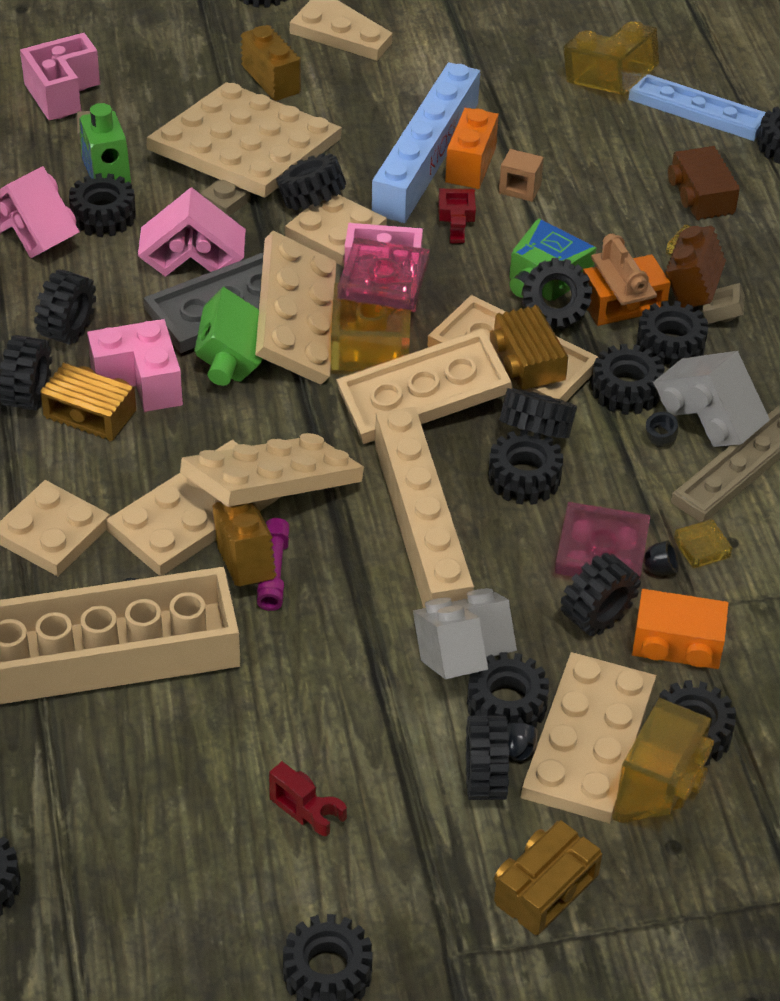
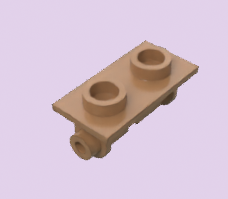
(622, 272)

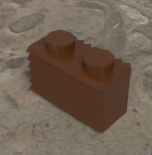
(704, 182)
(695, 266)

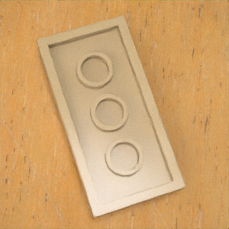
(296, 308)
(478, 314)
(432, 380)
(271, 469)
(169, 522)
(588, 737)

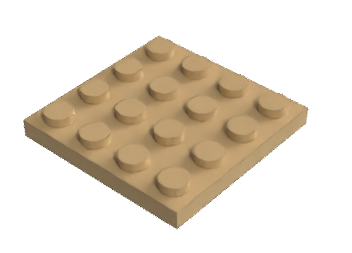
(243, 138)

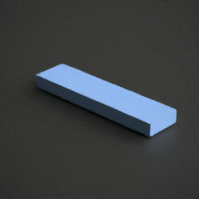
(697, 106)

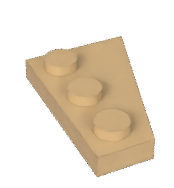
(342, 28)

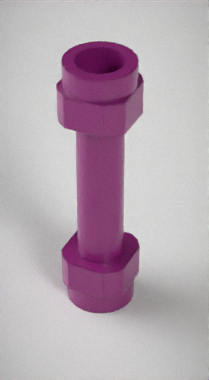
(271, 592)

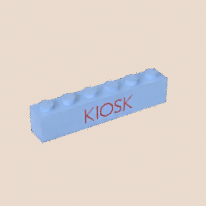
(424, 143)

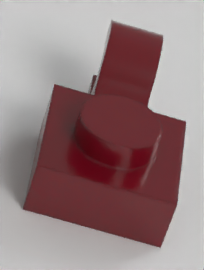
(458, 208)
(297, 796)

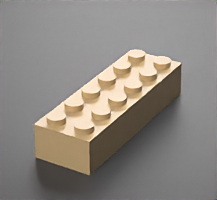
(116, 634)

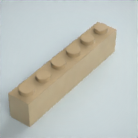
(420, 507)

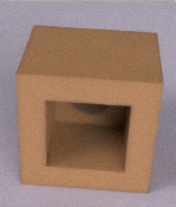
(521, 175)

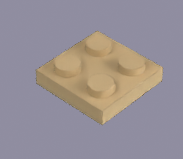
(326, 225)
(52, 527)

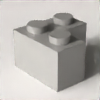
(718, 392)
(463, 632)

